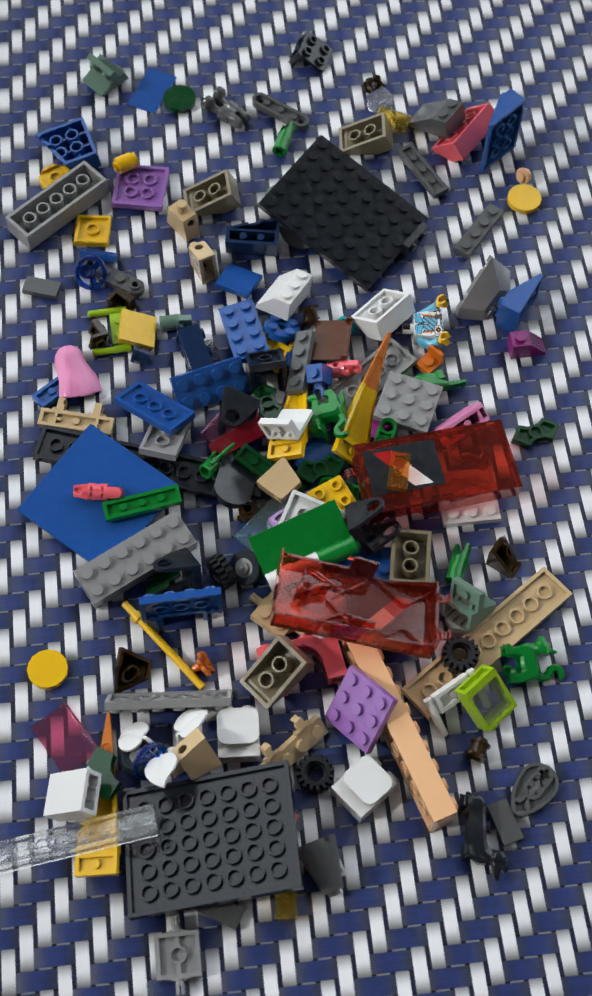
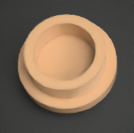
(523, 175)

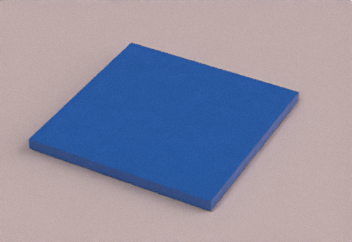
(80, 521)

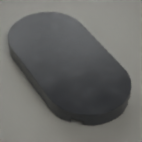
(233, 483)

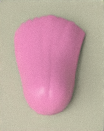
(74, 373)

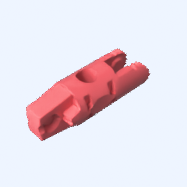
(345, 368)
(97, 492)

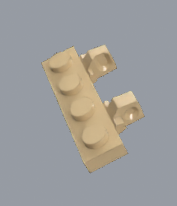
(75, 421)
(303, 739)

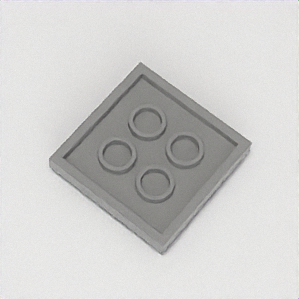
(408, 402)

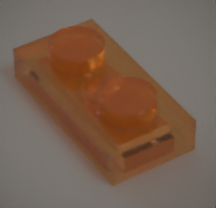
(398, 471)

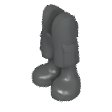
(228, 111)

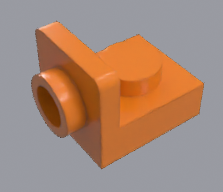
(431, 360)

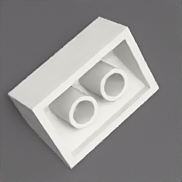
(286, 294)
(384, 313)

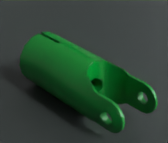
(283, 140)
(458, 562)

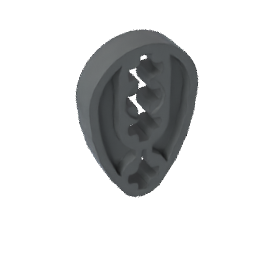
(544, 795)

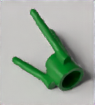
(210, 467)

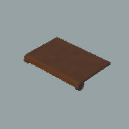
(332, 340)

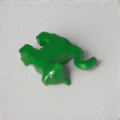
(328, 412)
(527, 663)

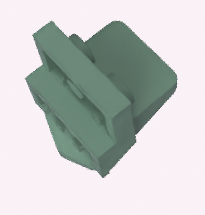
(103, 75)
(467, 607)

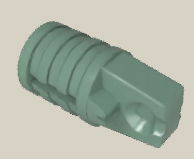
(174, 322)

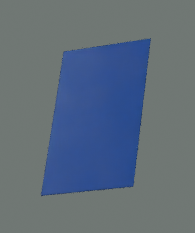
(151, 90)

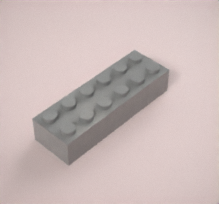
(57, 205)
(133, 559)

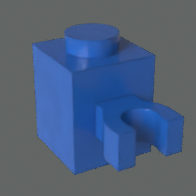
(318, 377)

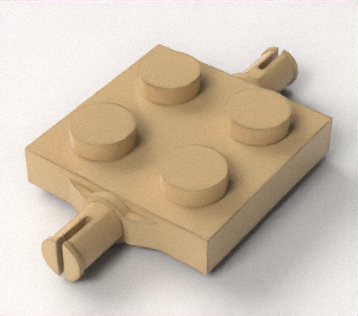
(262, 615)

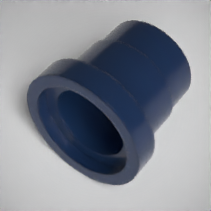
(139, 355)

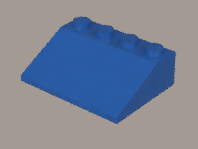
(503, 128)

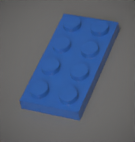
(243, 328)
(207, 383)
(155, 408)

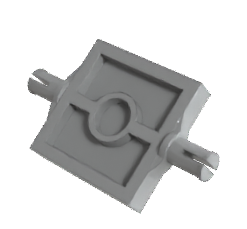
(178, 955)

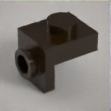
(122, 297)
(98, 334)

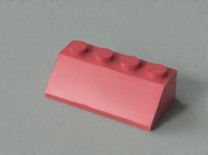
(467, 135)

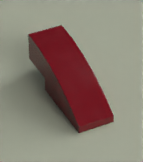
(243, 434)

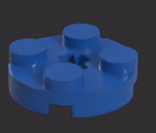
(280, 329)

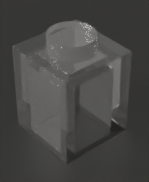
(379, 97)

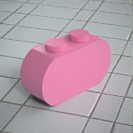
(469, 415)

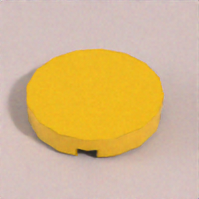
(51, 174)
(524, 198)
(47, 669)

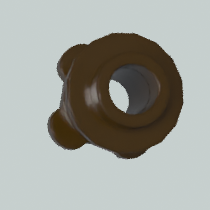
(372, 84)
(310, 314)
(247, 513)
(478, 749)

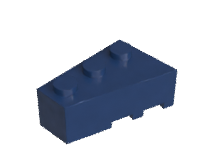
(253, 238)
(193, 347)

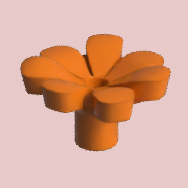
(202, 664)

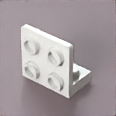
(288, 424)

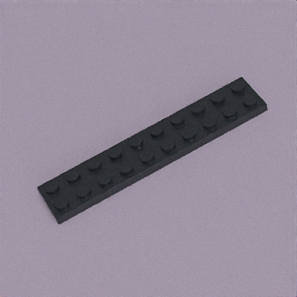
(184, 471)

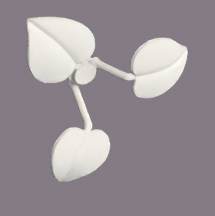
(160, 768)

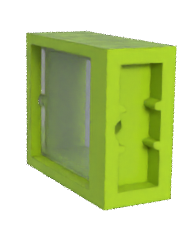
(485, 698)

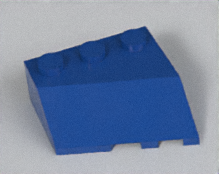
(71, 143)

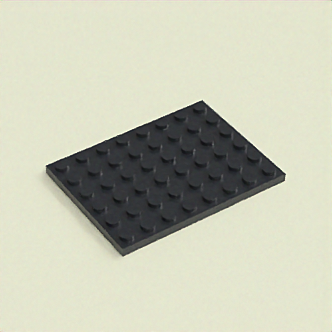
(342, 212)
(216, 842)

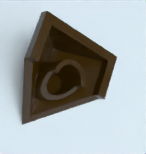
(503, 559)
(130, 669)

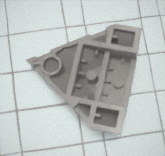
(485, 292)

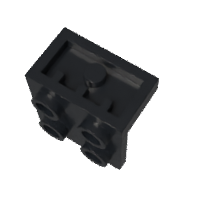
(312, 51)

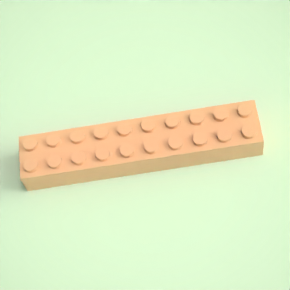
(406, 744)

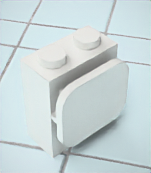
(238, 734)
(364, 787)
(73, 795)

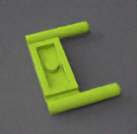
(114, 316)

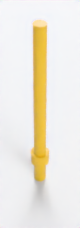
(137, 619)

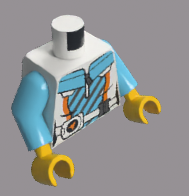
(428, 325)

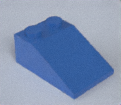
(517, 304)

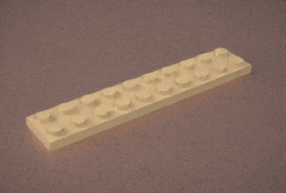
(505, 625)

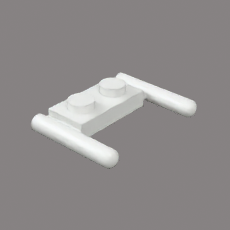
(444, 699)

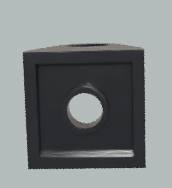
(265, 361)
(236, 409)
(371, 537)
(182, 561)

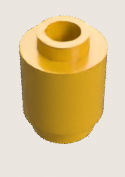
(125, 162)

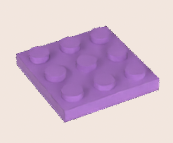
(141, 188)
(360, 709)

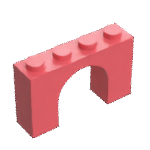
(325, 650)

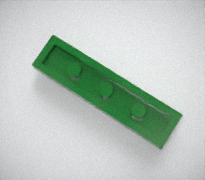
(142, 503)

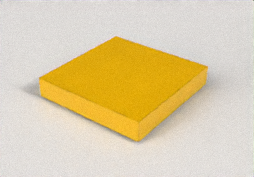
(93, 230)
(137, 329)

